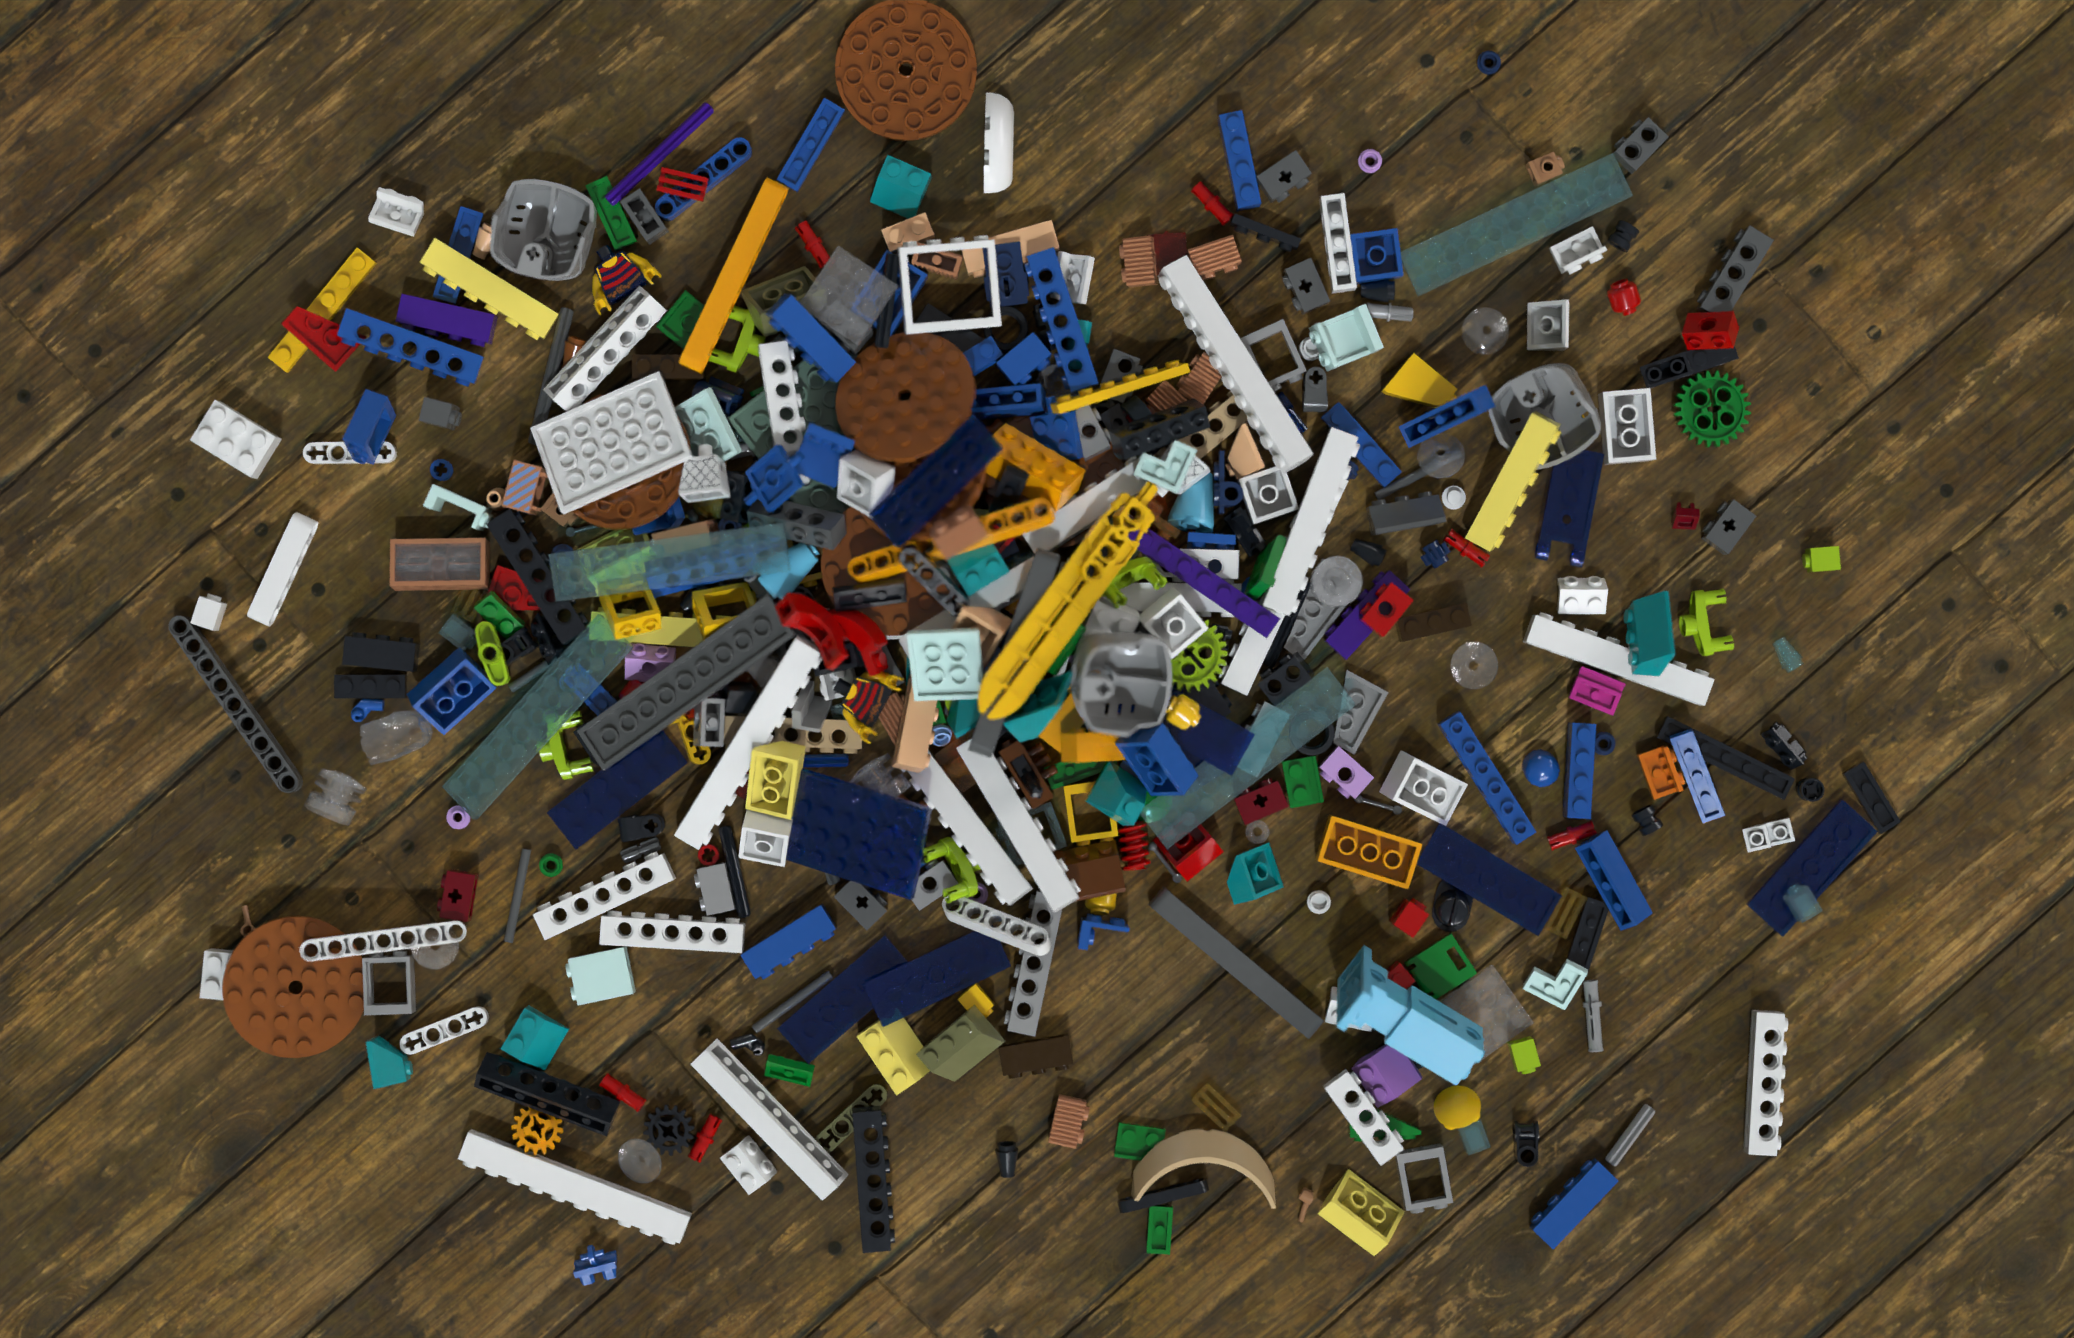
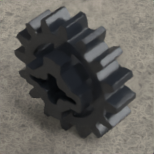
(661, 1122)

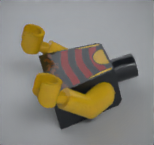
(866, 700)

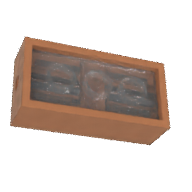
(439, 564)

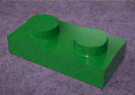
(498, 613)
(789, 1070)
(1159, 1229)

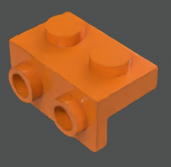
(1661, 772)

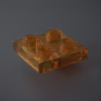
(1164, 528)
(954, 765)

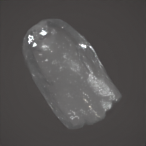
(395, 736)

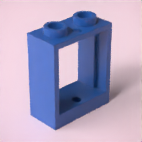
(369, 427)

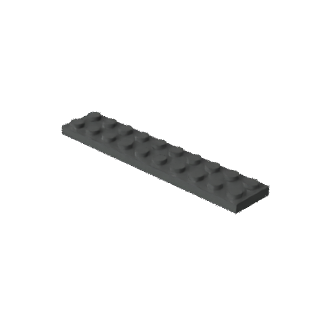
(685, 683)

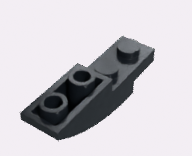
(1685, 364)

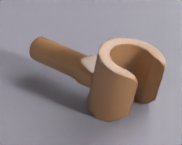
(247, 927)
(1307, 1197)

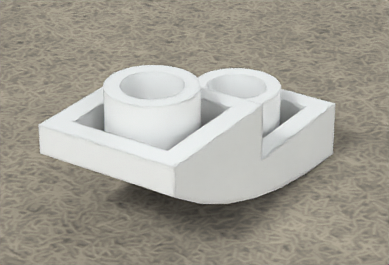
(1768, 834)

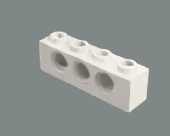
(1337, 243)
(1228, 559)
(1381, 1150)

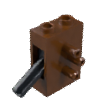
(1026, 770)

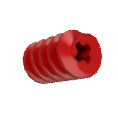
(1134, 846)

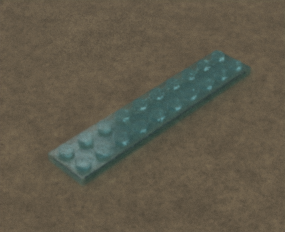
(1515, 224)
(669, 562)
(536, 717)
(1275, 739)

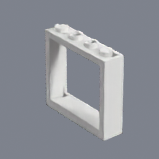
(959, 324)

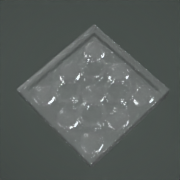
(848, 295)
(1492, 1006)

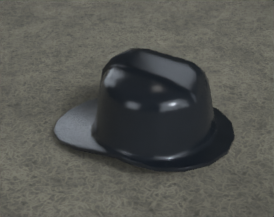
(1451, 907)

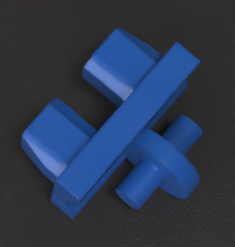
(593, 1263)

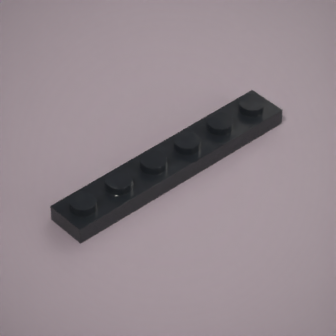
(1732, 760)

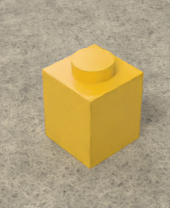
(976, 996)

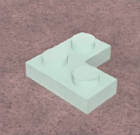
(1168, 473)
(1557, 989)

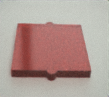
(1169, 248)

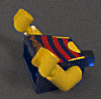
(619, 276)

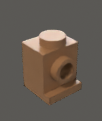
(1537, 172)
(550, 508)

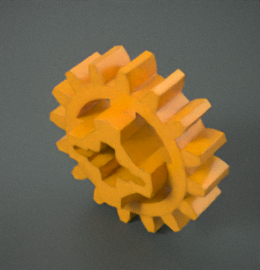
(526, 1133)

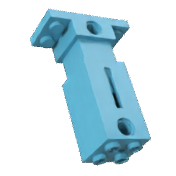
(1408, 1019)

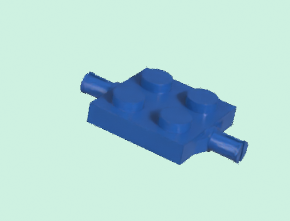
(1058, 431)
(774, 478)

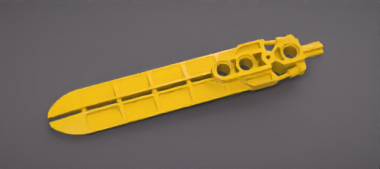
(1105, 569)

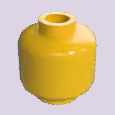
(1183, 712)
(1101, 905)

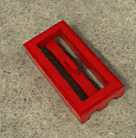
(662, 180)

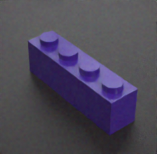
(446, 319)
(1351, 631)

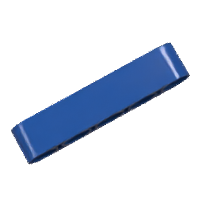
(709, 168)

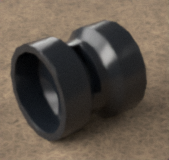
(1623, 236)
(1814, 791)
(1647, 821)

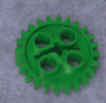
(1733, 406)

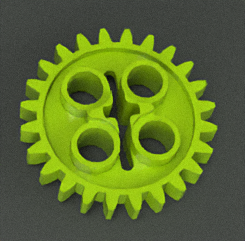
(1207, 640)

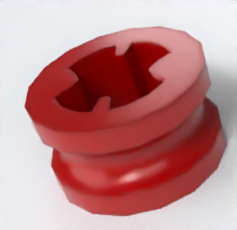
(715, 858)

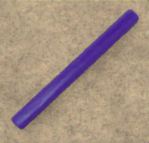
(659, 154)

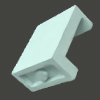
(1345, 338)
(438, 495)
(600, 975)

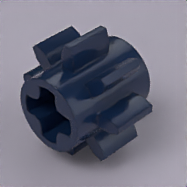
(1435, 554)

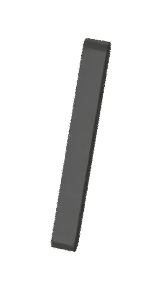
(1036, 585)
(225, 698)
(1236, 962)

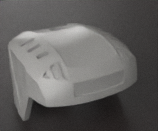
(548, 224)
(1557, 380)
(1126, 678)

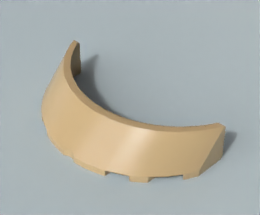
(1202, 1147)

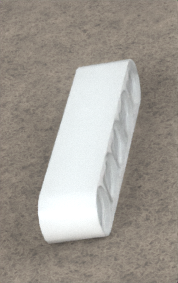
(282, 569)
(1004, 931)

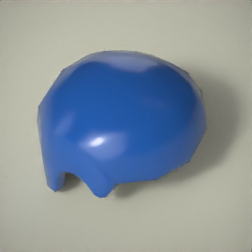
(1540, 768)

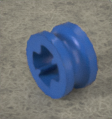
(445, 476)

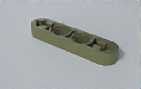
(846, 1115)

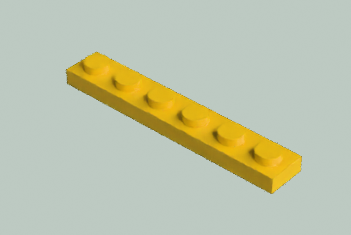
(326, 305)
(1110, 389)

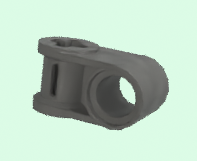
(1315, 395)

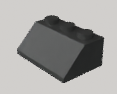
(1405, 513)

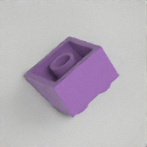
(1386, 1074)

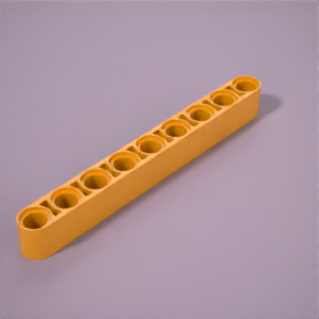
(734, 275)
(1008, 529)

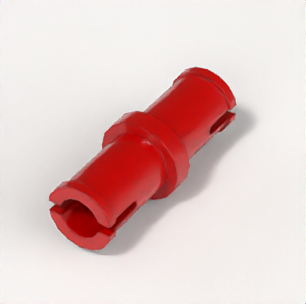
(1212, 203)
(812, 243)
(1466, 548)
(1571, 835)
(623, 1092)
(705, 1138)

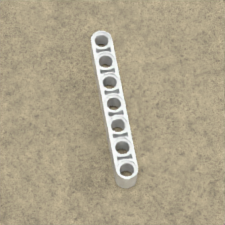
(995, 595)
(371, 940)

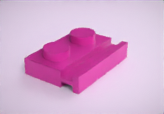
(1596, 690)

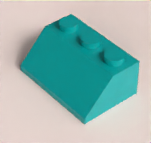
(1649, 634)

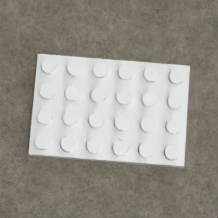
(611, 442)

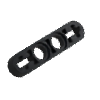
(935, 580)
(1164, 1195)

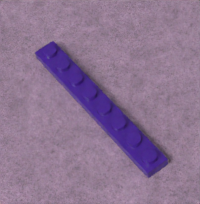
(1206, 582)

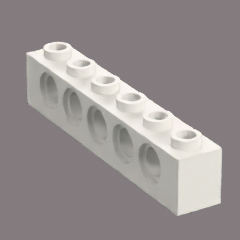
(616, 337)
(782, 353)
(551, 926)
(611, 934)
(1760, 1023)

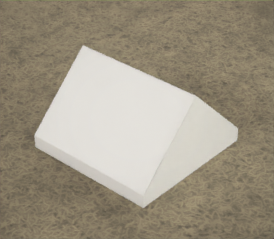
(1548, 325)

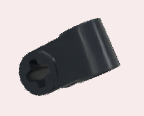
(517, 647)
(636, 826)
(1526, 1140)

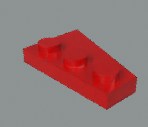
(319, 336)
(512, 590)

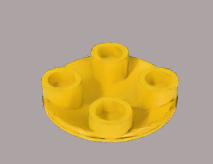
(1457, 1107)

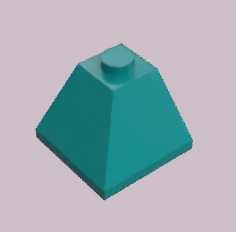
(963, 716)
(1118, 794)
(1254, 875)
(387, 1063)

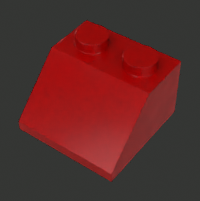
(1191, 852)

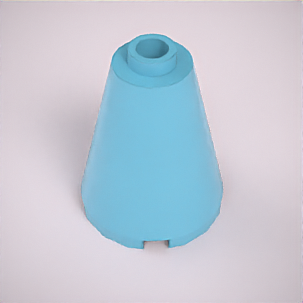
(1195, 507)
(802, 559)

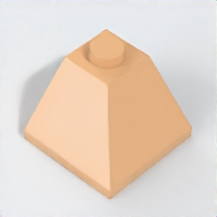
(1243, 455)
(991, 624)

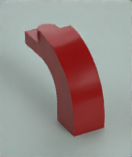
(817, 622)
(866, 636)

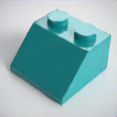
(900, 187)
(535, 1038)

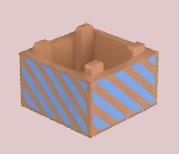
(525, 487)

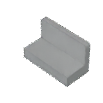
(810, 710)

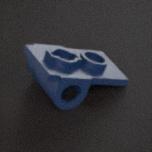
(1010, 274)
(728, 394)
(1219, 488)

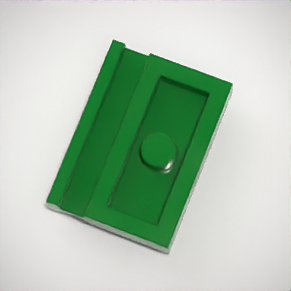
(1302, 781)
(1136, 1140)

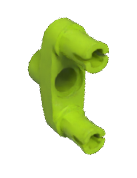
(747, 342)
(1131, 573)
(1697, 622)
(497, 668)
(556, 751)
(960, 866)

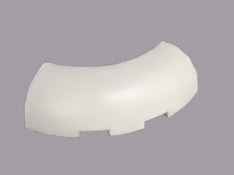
(998, 143)

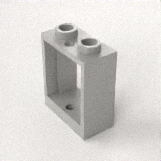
(1267, 332)
(372, 1008)
(1418, 1154)

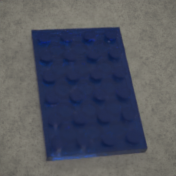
(858, 833)

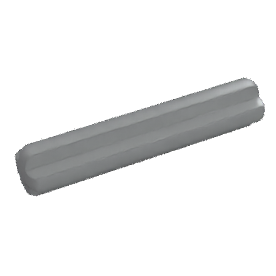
(1630, 1135)

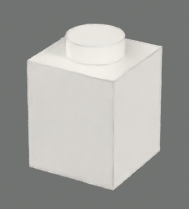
(209, 612)

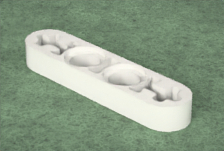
(347, 459)
(444, 1030)

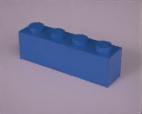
(1239, 160)
(810, 338)
(1009, 401)
(1447, 416)
(1579, 770)
(1613, 880)
(789, 941)
(1573, 1203)

